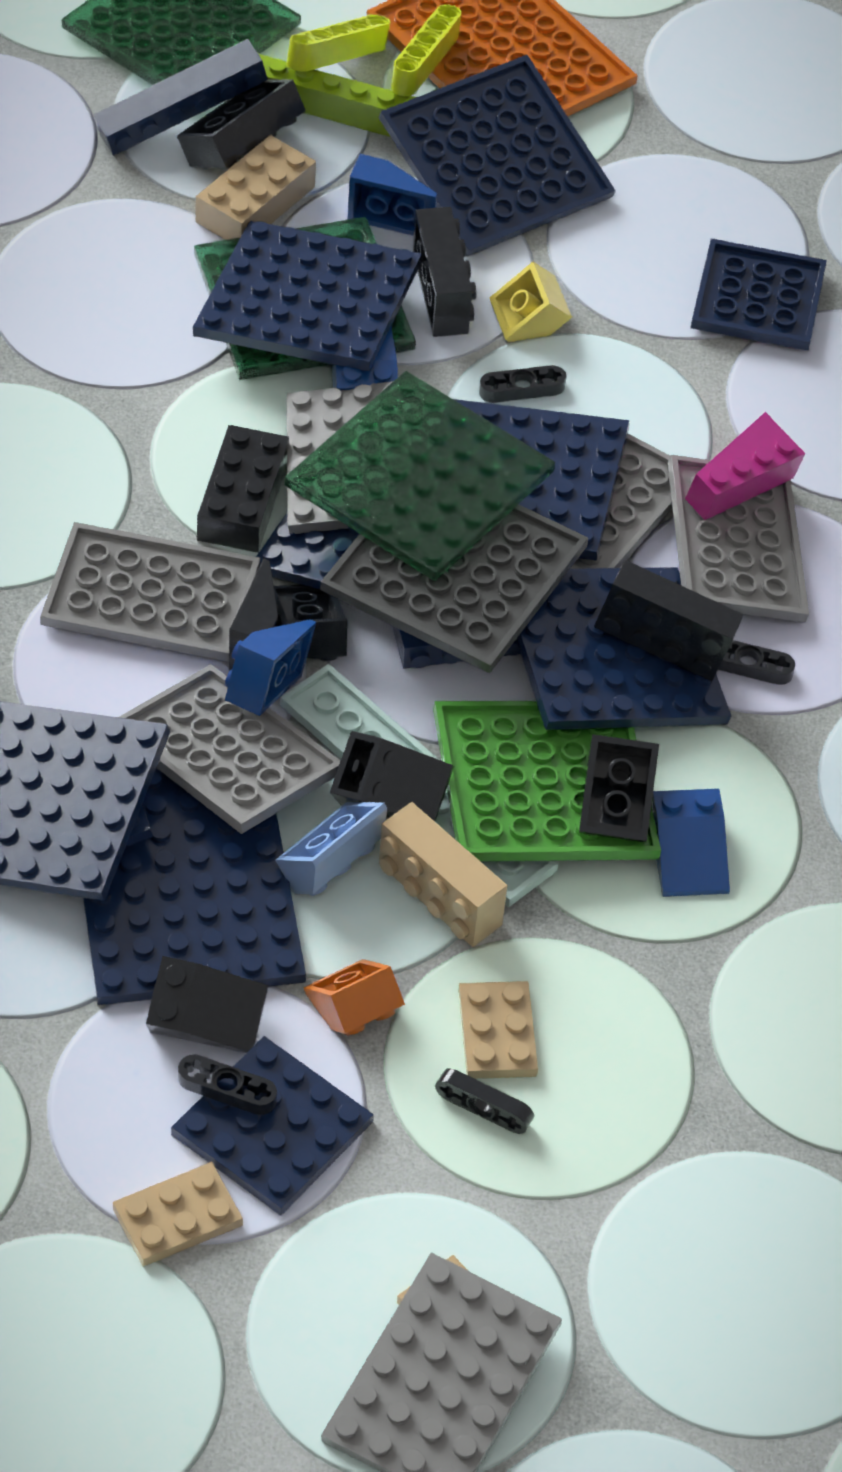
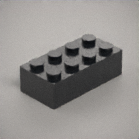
(241, 124)
(444, 272)
(242, 488)
(668, 620)

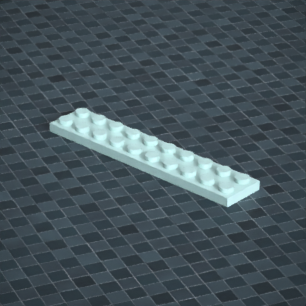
(334, 707)

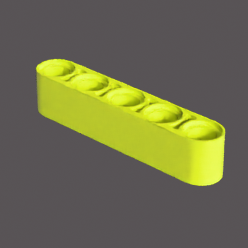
(338, 42)
(426, 50)

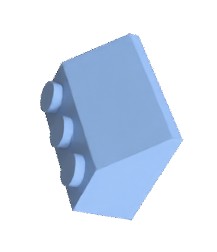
(332, 846)

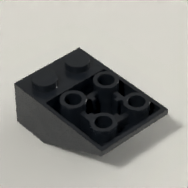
(390, 774)

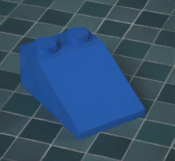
(386, 195)
(383, 369)
(268, 665)
(691, 842)

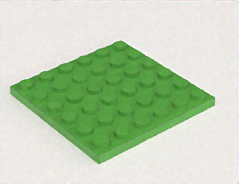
(523, 786)

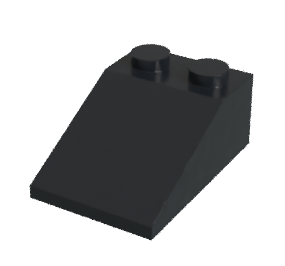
(304, 603)
(257, 609)
(619, 788)
(206, 1005)

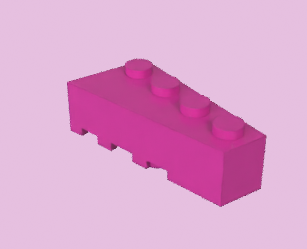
(745, 468)

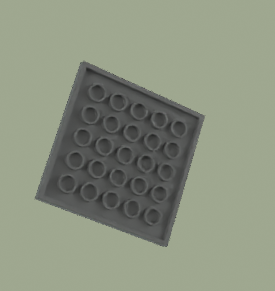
(478, 601)

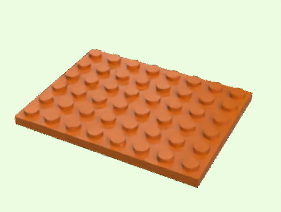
(498, 31)

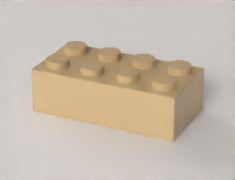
(256, 189)
(442, 874)

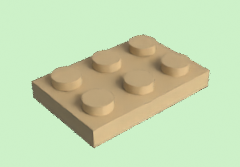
(498, 1030)
(177, 1214)

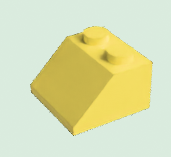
(530, 305)

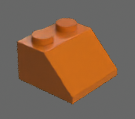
(356, 996)

